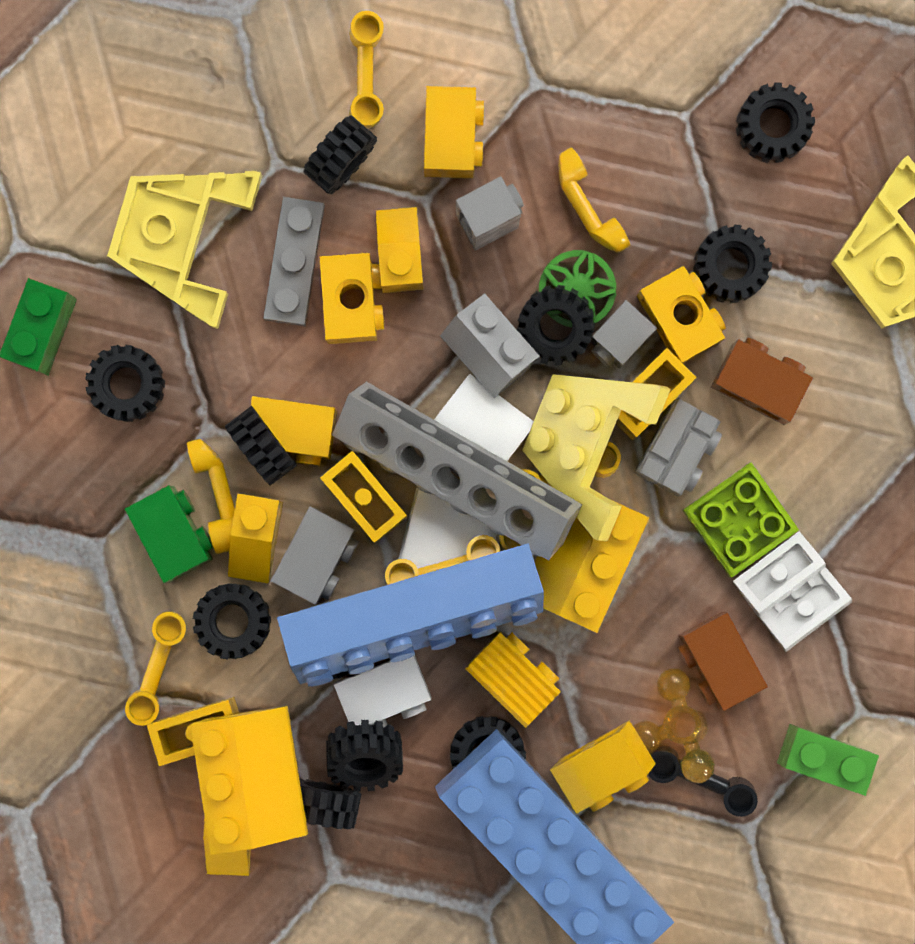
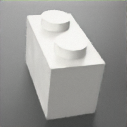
(384, 692)

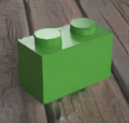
(827, 759)

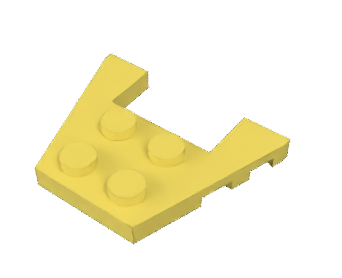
(163, 227)
(881, 252)
(574, 432)

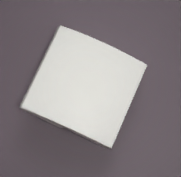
(485, 419)
(438, 531)
(792, 591)

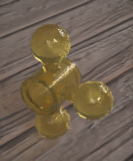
(696, 764)

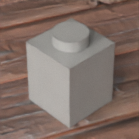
(621, 335)

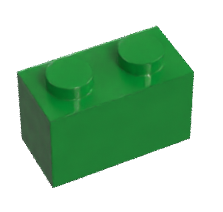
(38, 326)
(170, 533)

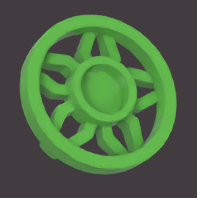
(580, 282)

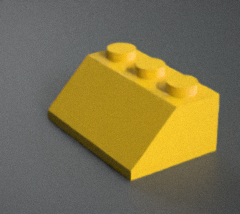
(587, 572)
(248, 779)

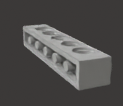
(478, 469)

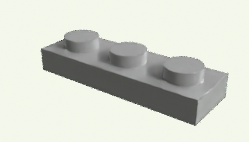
(294, 261)

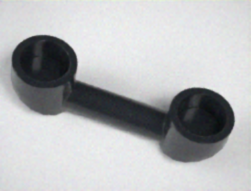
(737, 792)

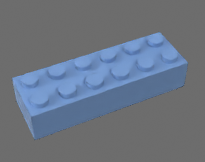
(412, 615)
(550, 848)

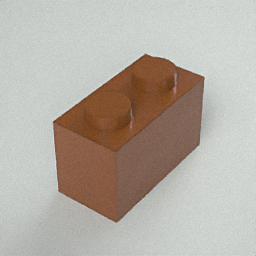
(762, 380)
(722, 662)

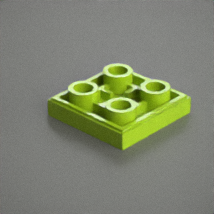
(740, 520)

